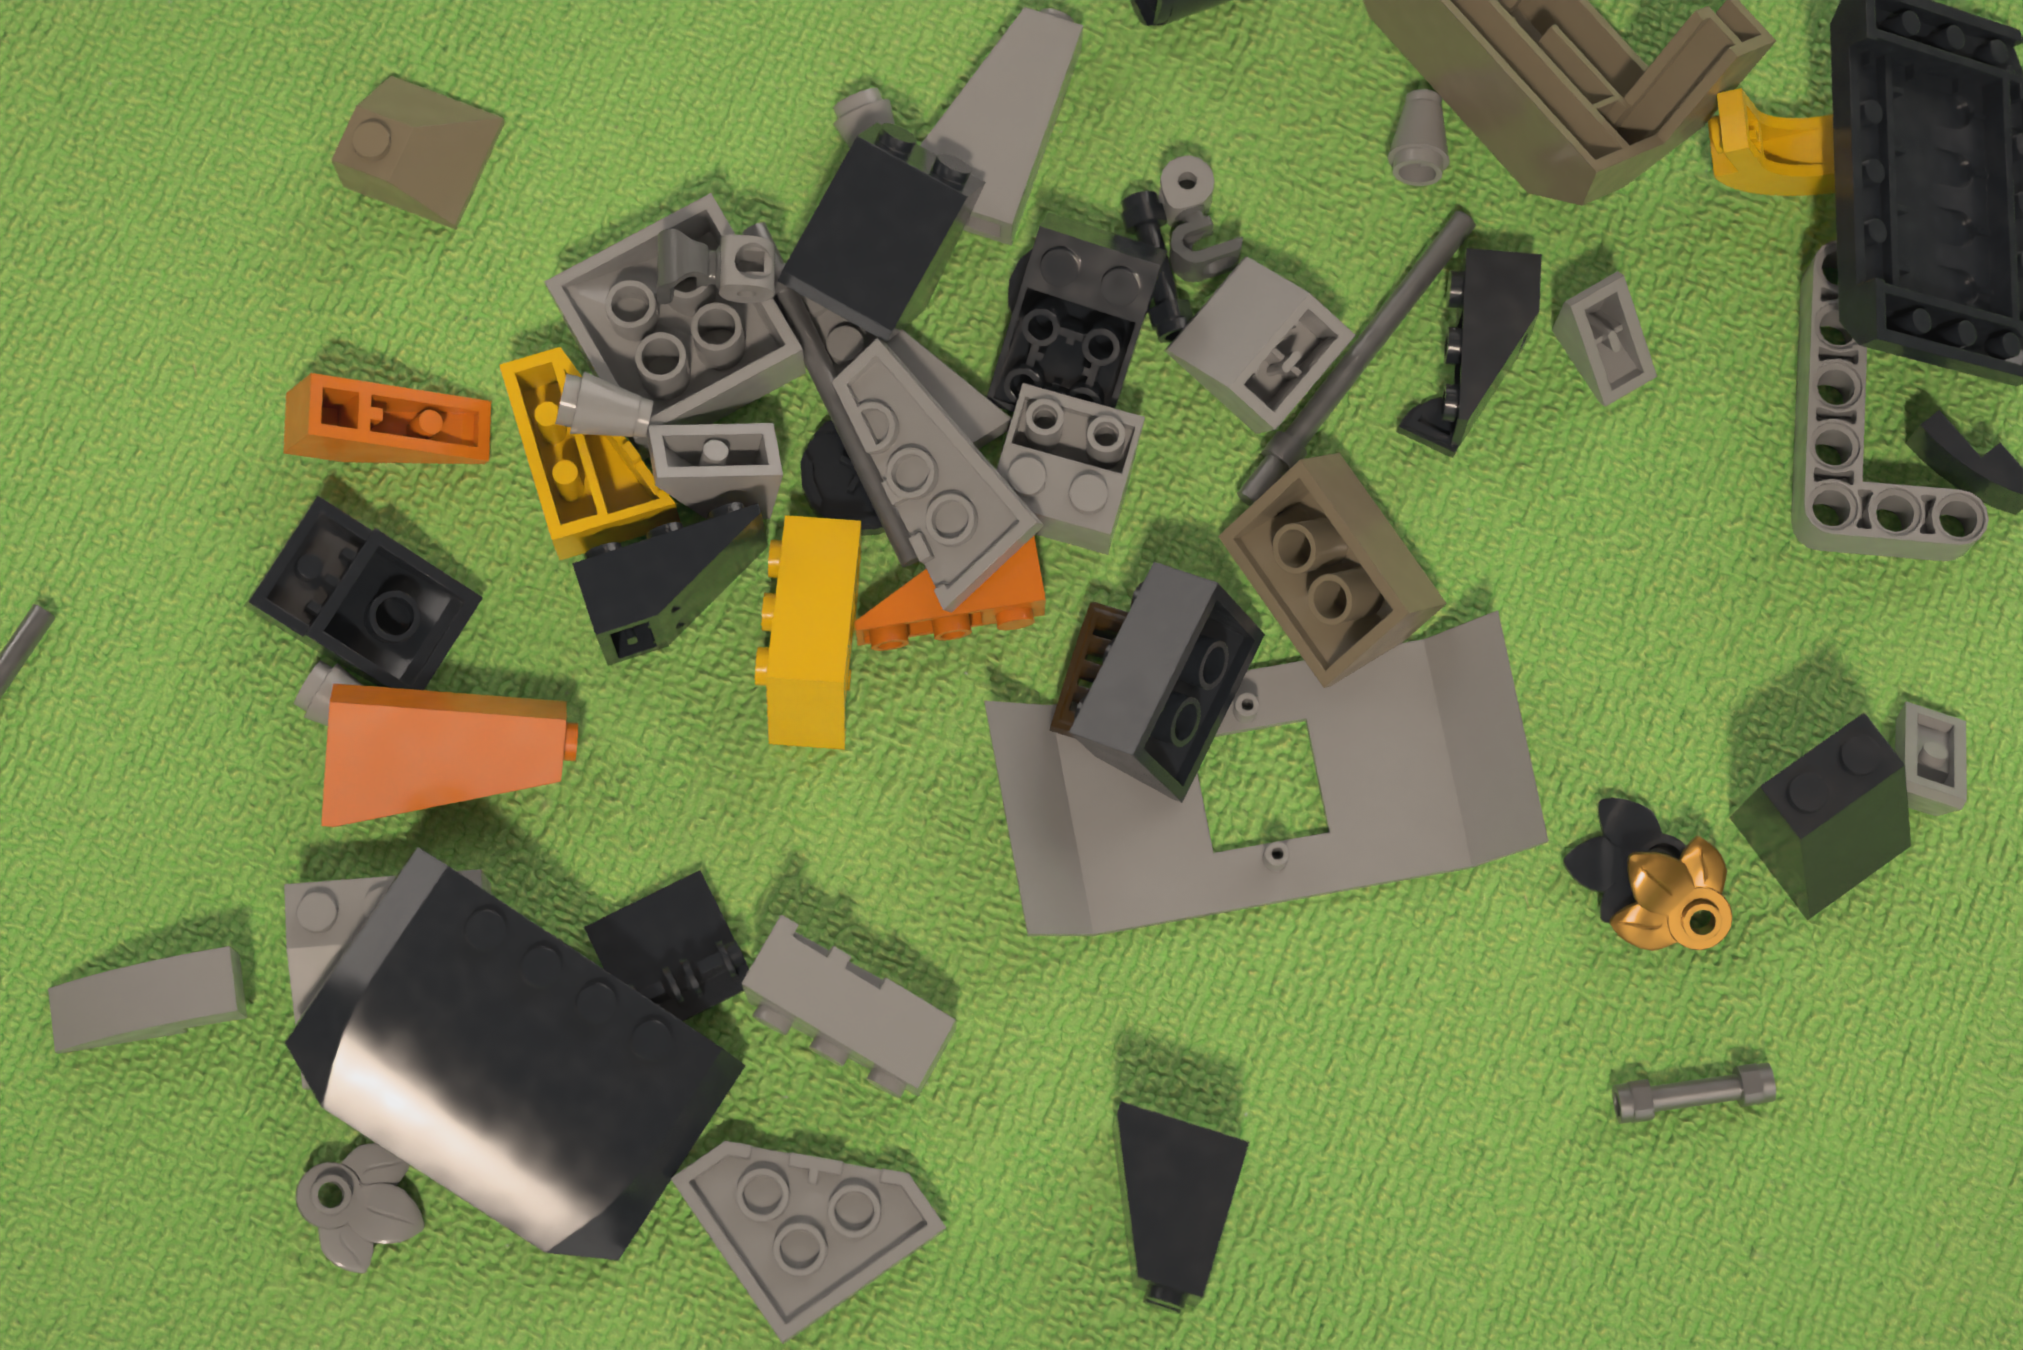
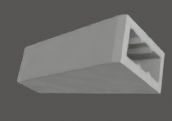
(1008, 116)

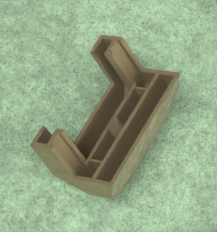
(1564, 91)

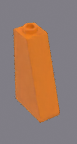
(436, 748)

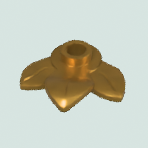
(1669, 895)

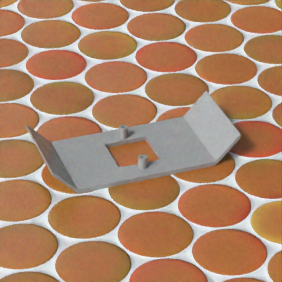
(1411, 763)

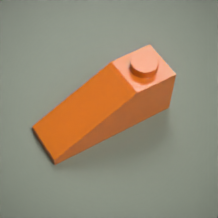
(383, 423)

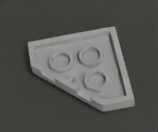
(804, 1226)

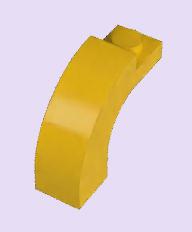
(1770, 152)

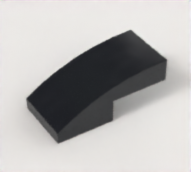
(1992, 478)

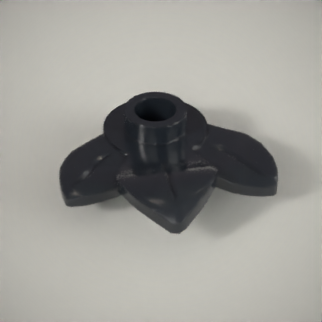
(1602, 861)

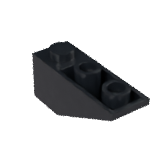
(1495, 319)

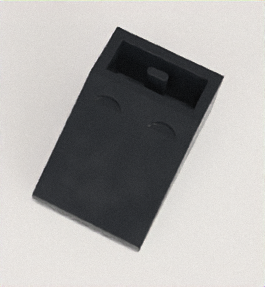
(1077, 314)
(657, 587)

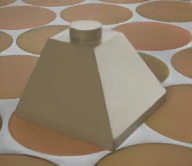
(416, 150)

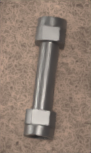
(1748, 1085)

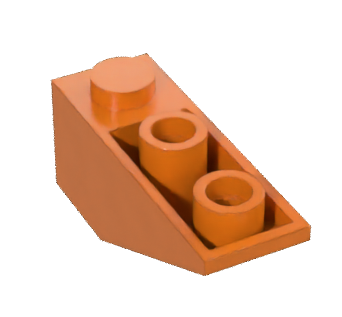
(1007, 598)

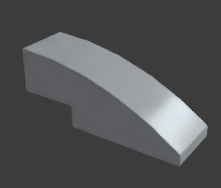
(148, 1000)

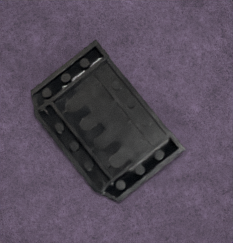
(1929, 184)
(508, 1064)

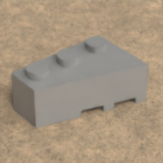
(846, 1011)

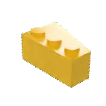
(587, 484)
(810, 630)

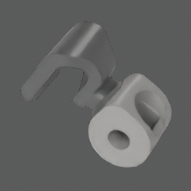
(1186, 199)
(739, 267)

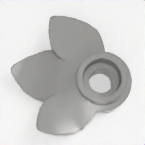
(369, 1210)

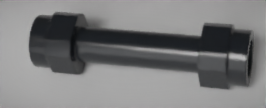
(1143, 218)

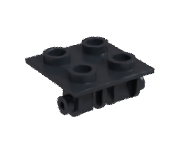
(673, 948)

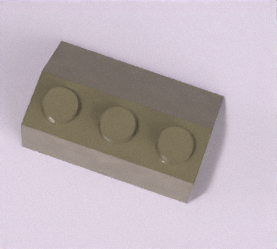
(1331, 568)

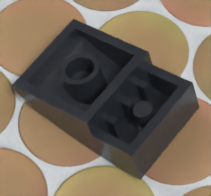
(363, 599)

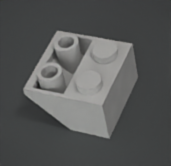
(1259, 344)
(1070, 464)

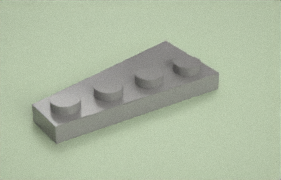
(963, 403)
(946, 491)

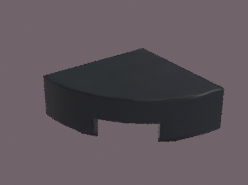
(1425, 426)

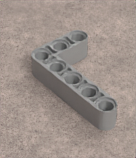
(1843, 429)

